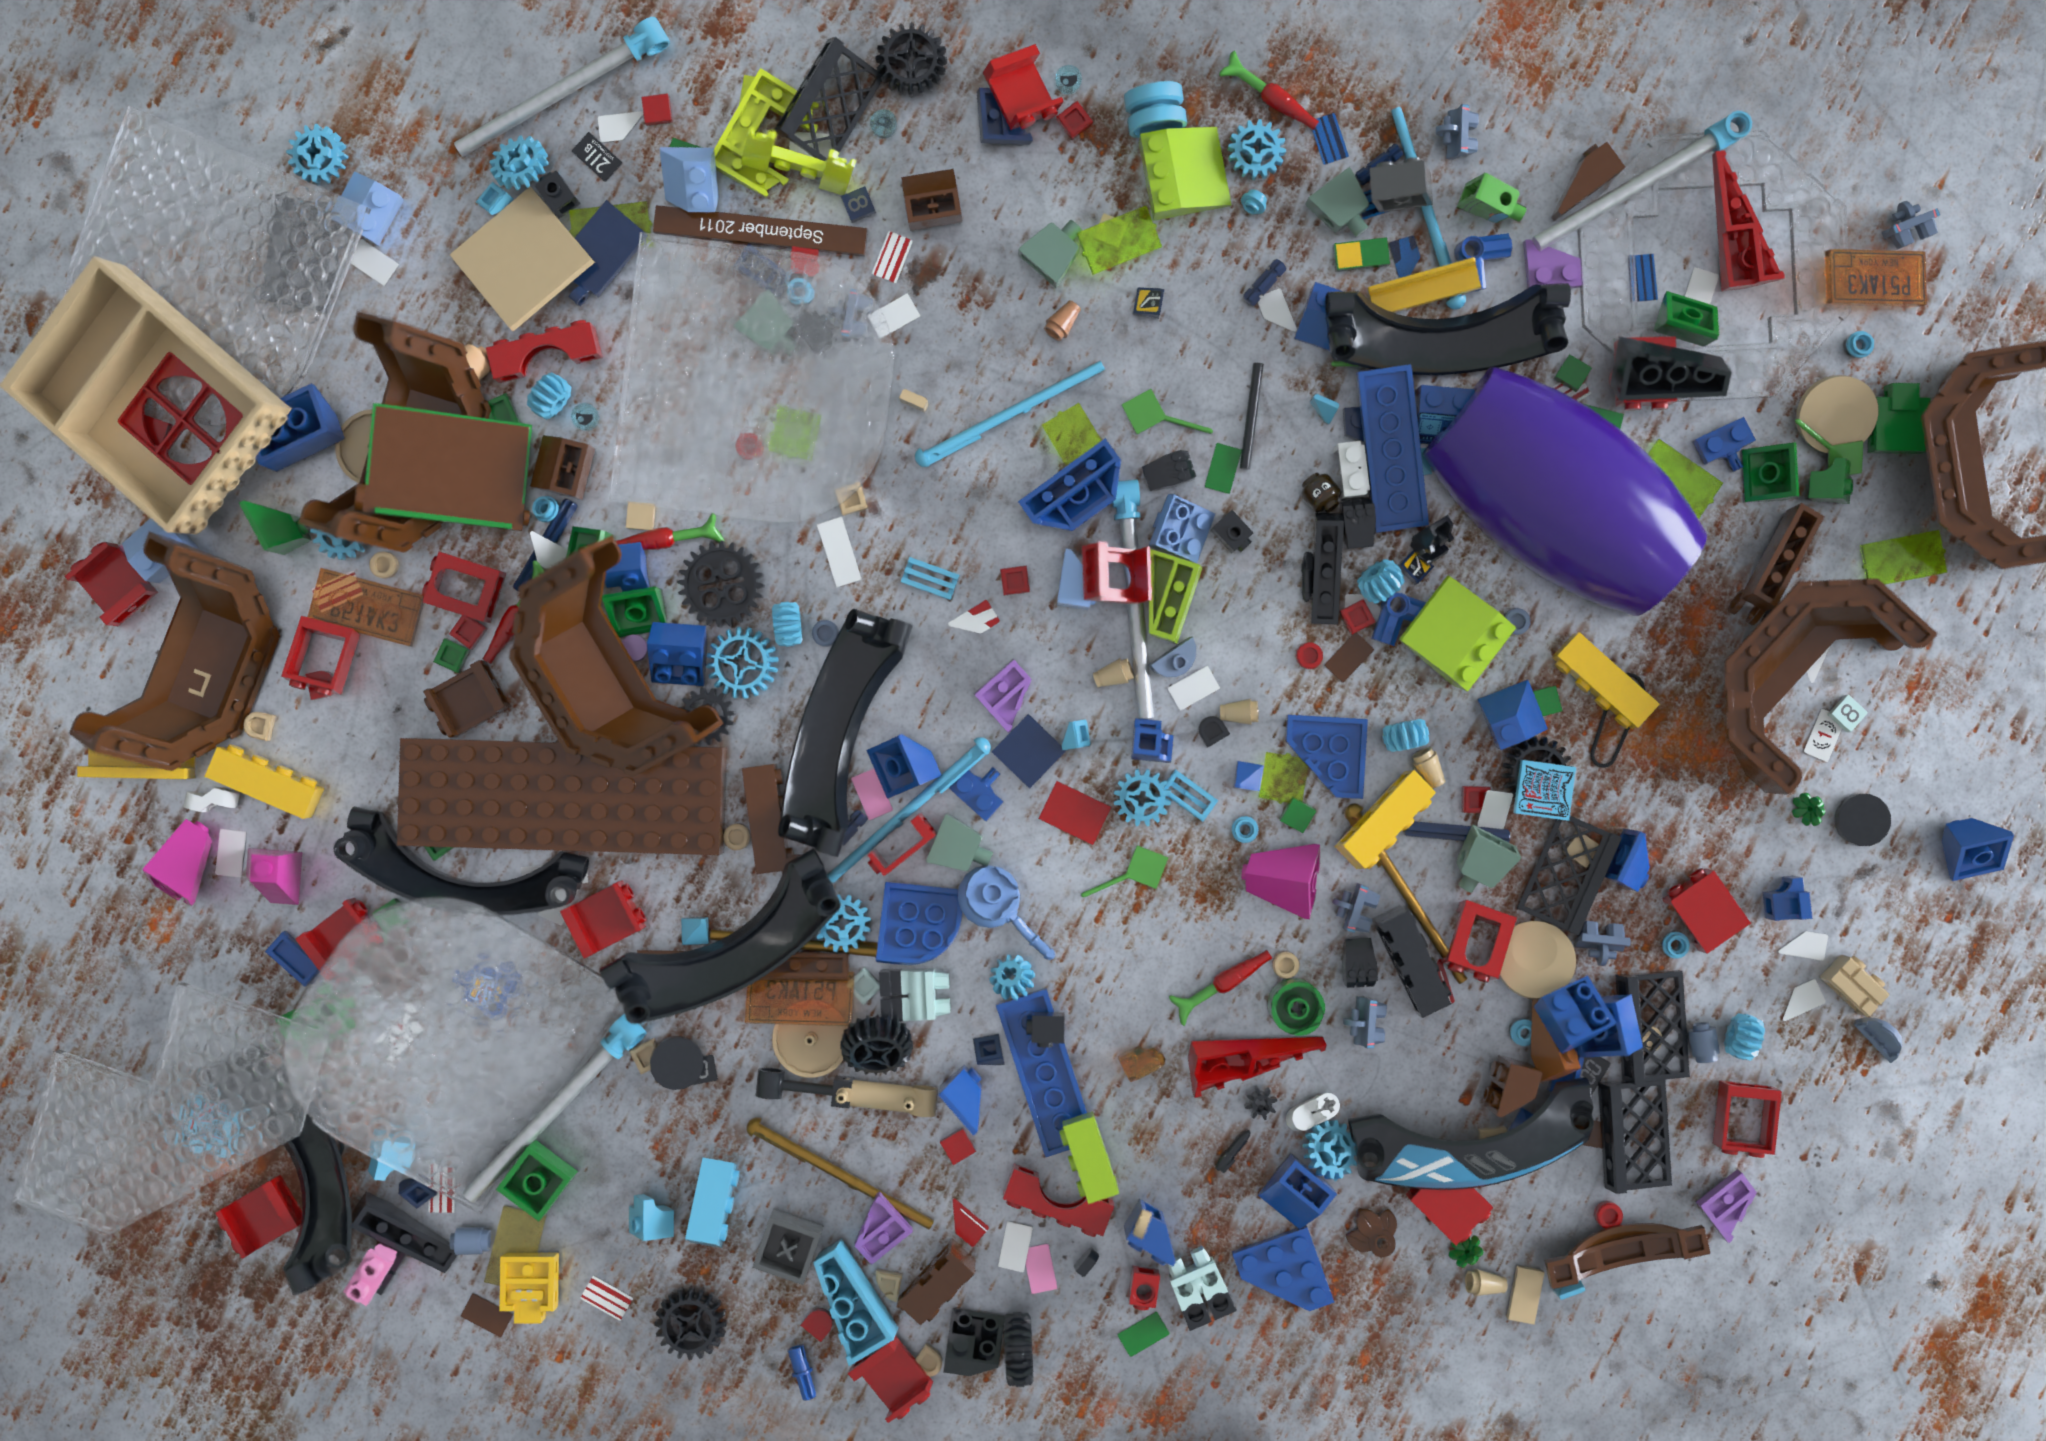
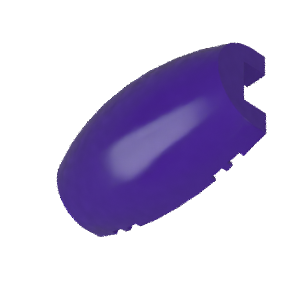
(1567, 493)

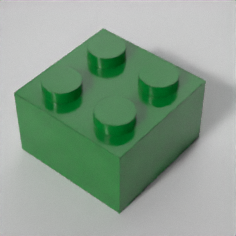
(536, 1180)

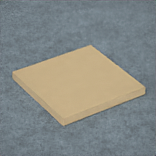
(521, 258)

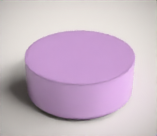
(636, 647)

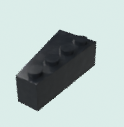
(1666, 372)
(1412, 960)

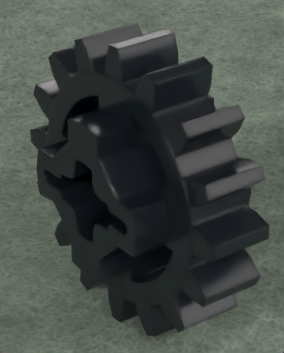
(711, 699)

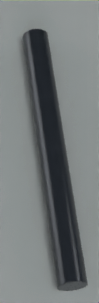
(1251, 416)

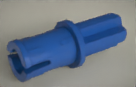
(802, 1371)

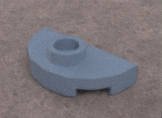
(1176, 660)
(1881, 1035)

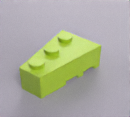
(1172, 593)
(1089, 1158)

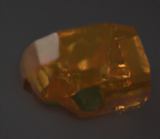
(1141, 1062)

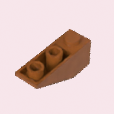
(1547, 1055)

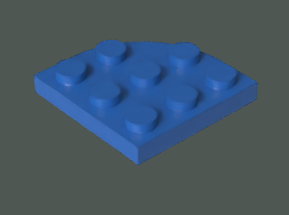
(917, 923)

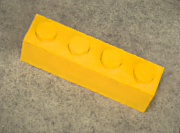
(1605, 681)
(265, 782)
(1385, 819)

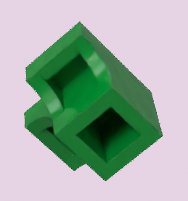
(1832, 484)

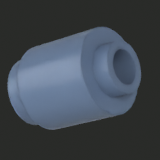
(1704, 1042)
(470, 1240)

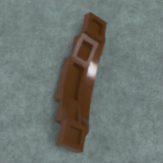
(1625, 1246)

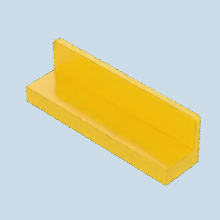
(1426, 286)
(111, 767)

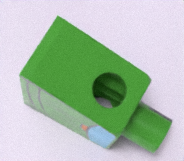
(1491, 199)

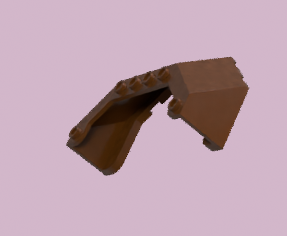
(421, 374)
(1958, 460)
(216, 629)
(1786, 648)
(586, 675)

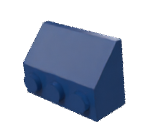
(307, 430)

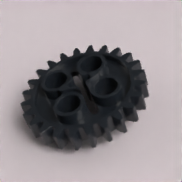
(716, 560)

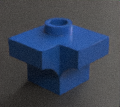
(631, 570)
(1150, 742)
(1788, 900)

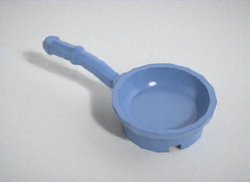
(991, 899)

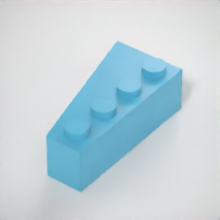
(854, 1304)

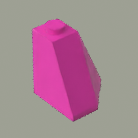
(181, 862)
(275, 874)
(1285, 877)

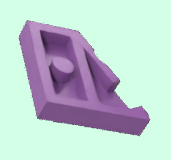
(1550, 266)
(1005, 693)
(1728, 1203)
(881, 1230)

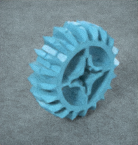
(745, 650)

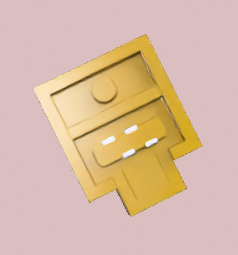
(529, 1285)

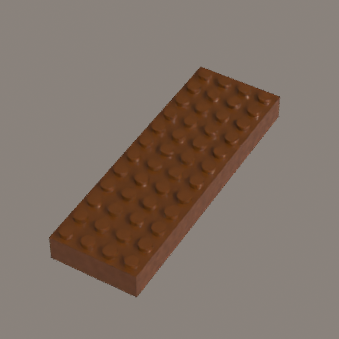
(556, 800)

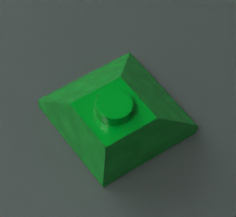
(275, 529)

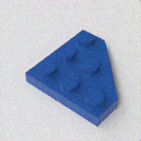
(1332, 750)
(1287, 1268)

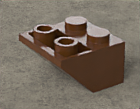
(931, 199)
(562, 466)
(1511, 1085)

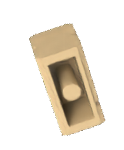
(1855, 985)

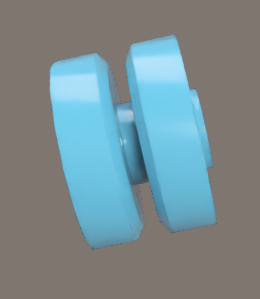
(1155, 107)

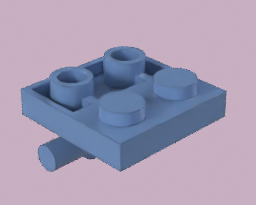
(1181, 528)

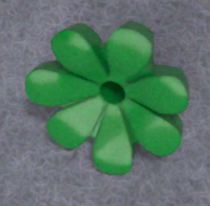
(1809, 808)
(1466, 1252)

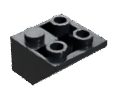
(973, 1342)

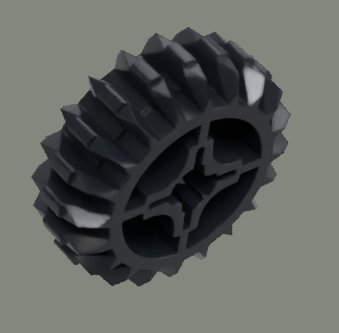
(902, 57)
(1549, 751)
(876, 1045)
(682, 1316)
(1018, 1349)

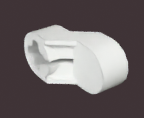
(205, 802)
(1324, 1107)

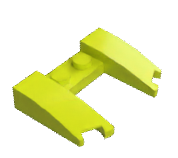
(763, 94)
(833, 172)

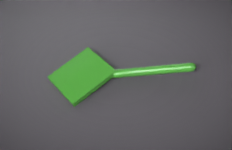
(1146, 412)
(1852, 451)
(1144, 868)

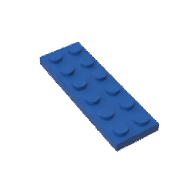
(1392, 447)
(1043, 1072)

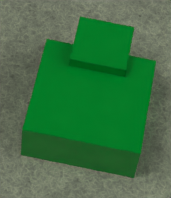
(1899, 421)

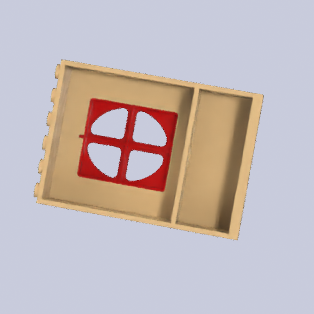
(101, 364)

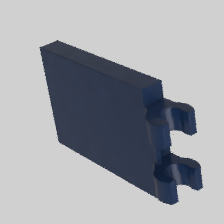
(611, 243)

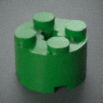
(1310, 1011)

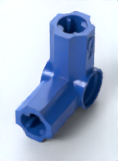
(1485, 248)
(1390, 622)

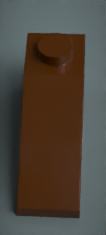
(1591, 173)

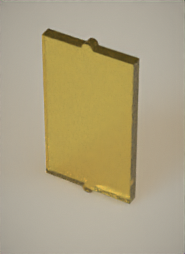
(515, 1234)

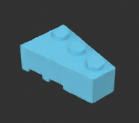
(712, 1203)

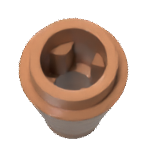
(1061, 321)

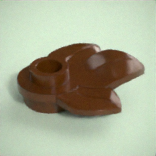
(1371, 1229)

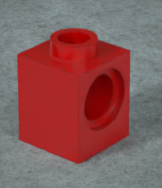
(1142, 1276)

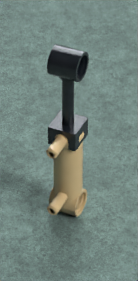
(847, 1092)

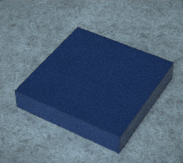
(1028, 751)

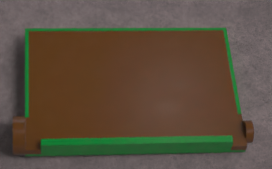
(446, 468)

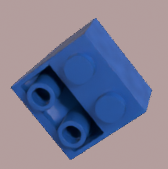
(677, 653)
(1574, 1014)
(1297, 1192)
(1156, 1238)

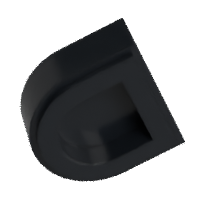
(1212, 730)
(1086, 1262)

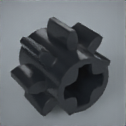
(1261, 1110)

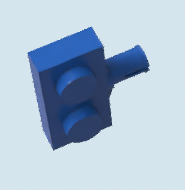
(1725, 443)
(978, 793)

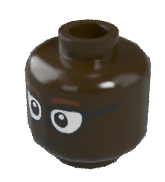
(1321, 492)

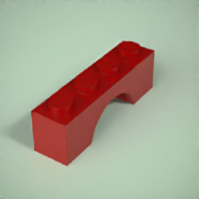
(512, 358)
(1025, 1190)

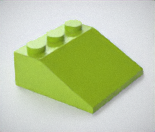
(1183, 171)
(1457, 634)

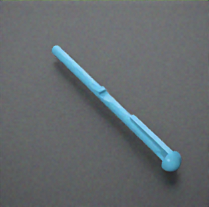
(1442, 254)
(973, 433)
(941, 784)

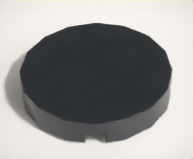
(1863, 819)
(676, 1062)

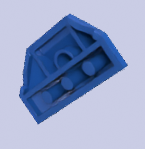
(1076, 490)

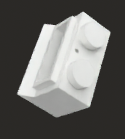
(1353, 470)

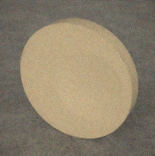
(1837, 410)
(353, 450)
(1538, 960)
(808, 1049)

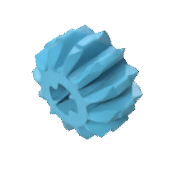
(549, 395)
(1380, 581)
(787, 624)
(1406, 735)
(1006, 969)
(1744, 1036)

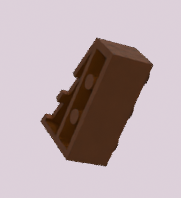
(937, 1282)

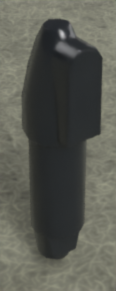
(1307, 576)
(1227, 1157)

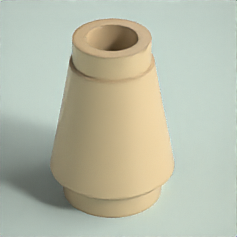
(1114, 673)
(1240, 712)
(1428, 765)
(1484, 1283)

